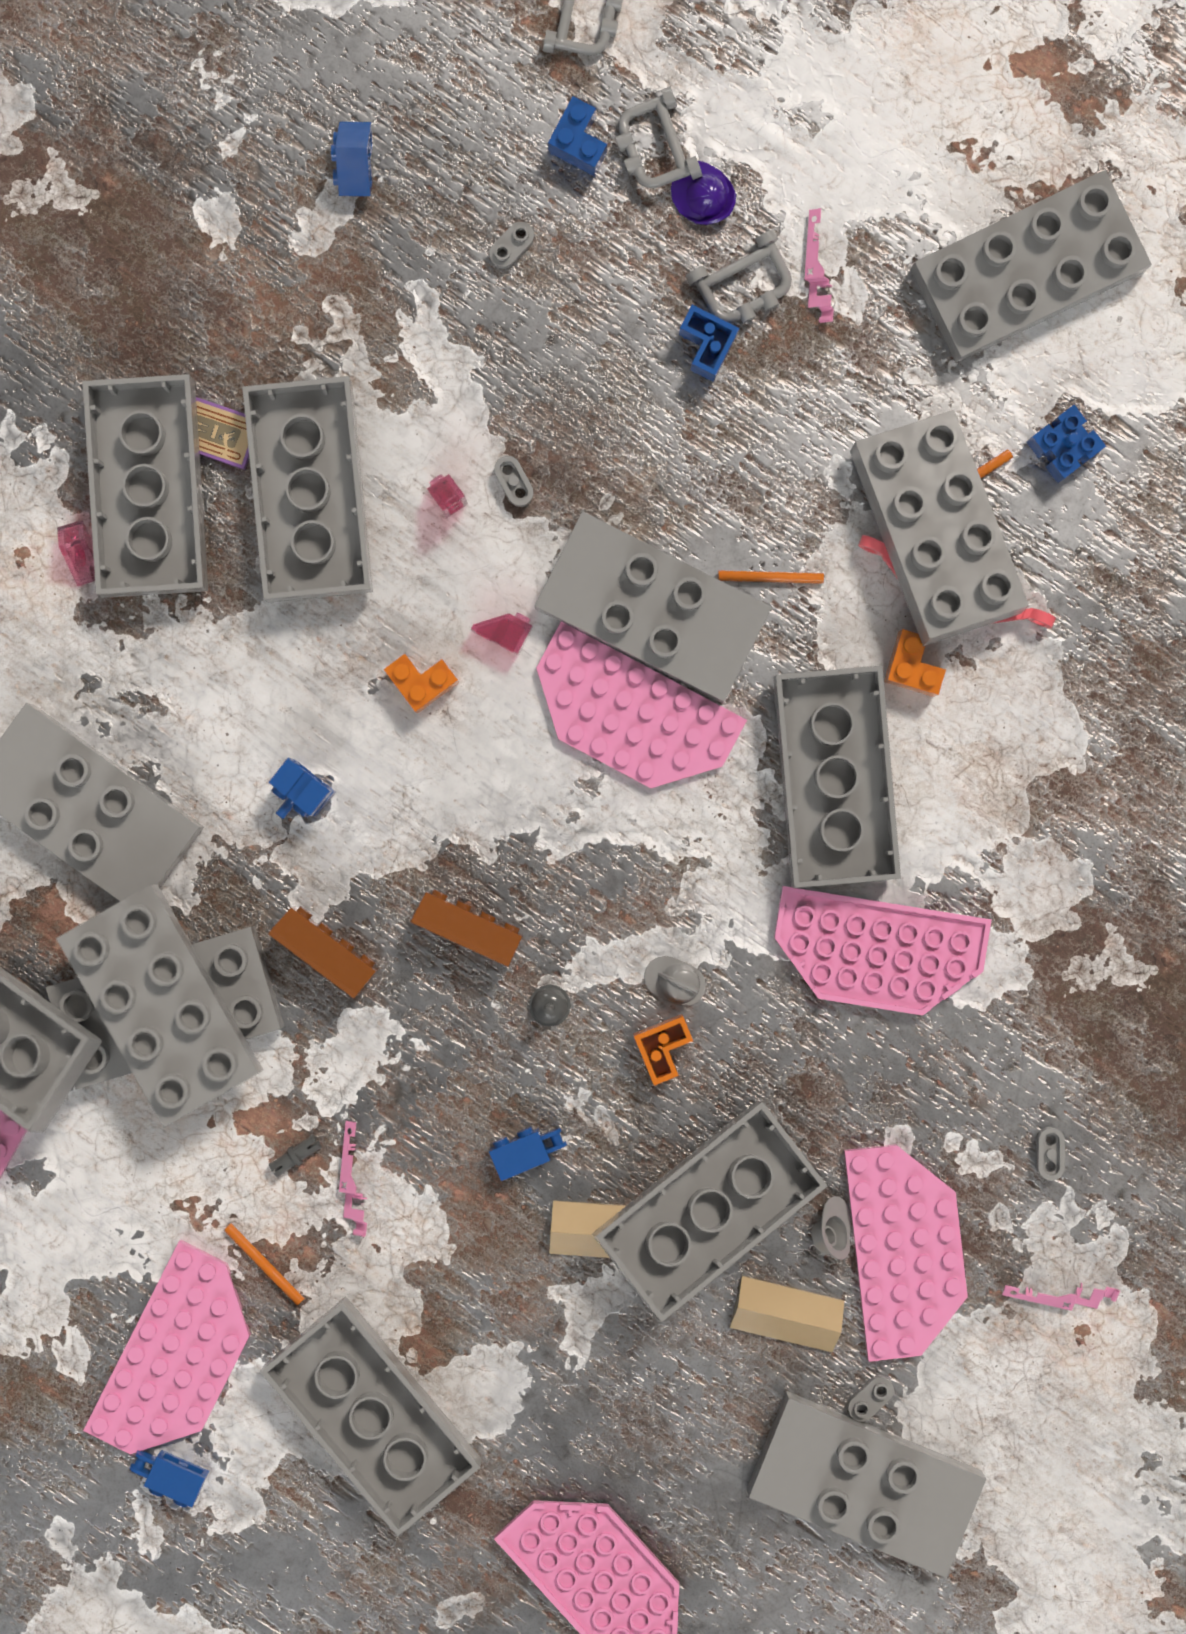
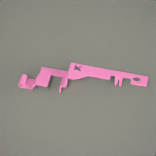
(818, 277)
(350, 1190)
(1094, 1301)

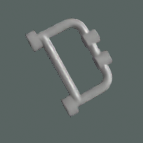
(559, 39)
(626, 143)
(767, 300)

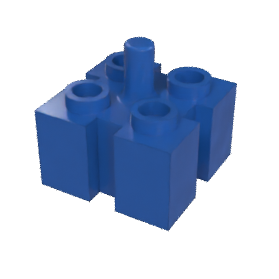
(1066, 443)
(300, 790)

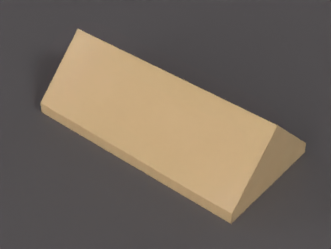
(574, 1224)
(788, 1314)

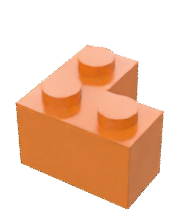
(907, 669)
(423, 688)
(657, 1042)

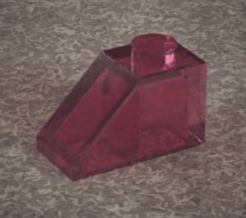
(447, 495)
(77, 551)
(506, 631)

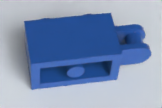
(524, 1151)
(171, 1476)

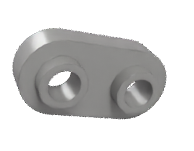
(512, 244)
(514, 481)
(1050, 1152)
(867, 1396)

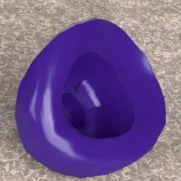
(705, 198)

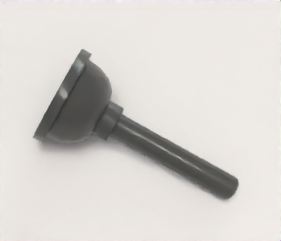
(549, 1005)

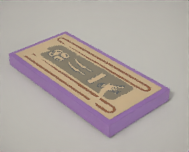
(222, 434)

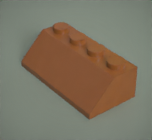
(467, 928)
(323, 951)

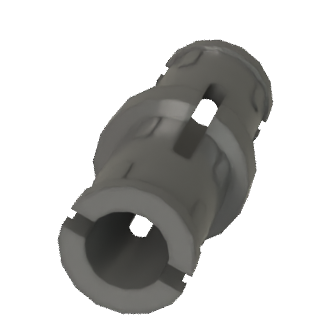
(295, 1155)

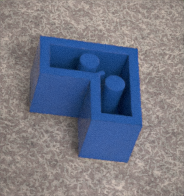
(571, 138)
(352, 154)
(712, 336)

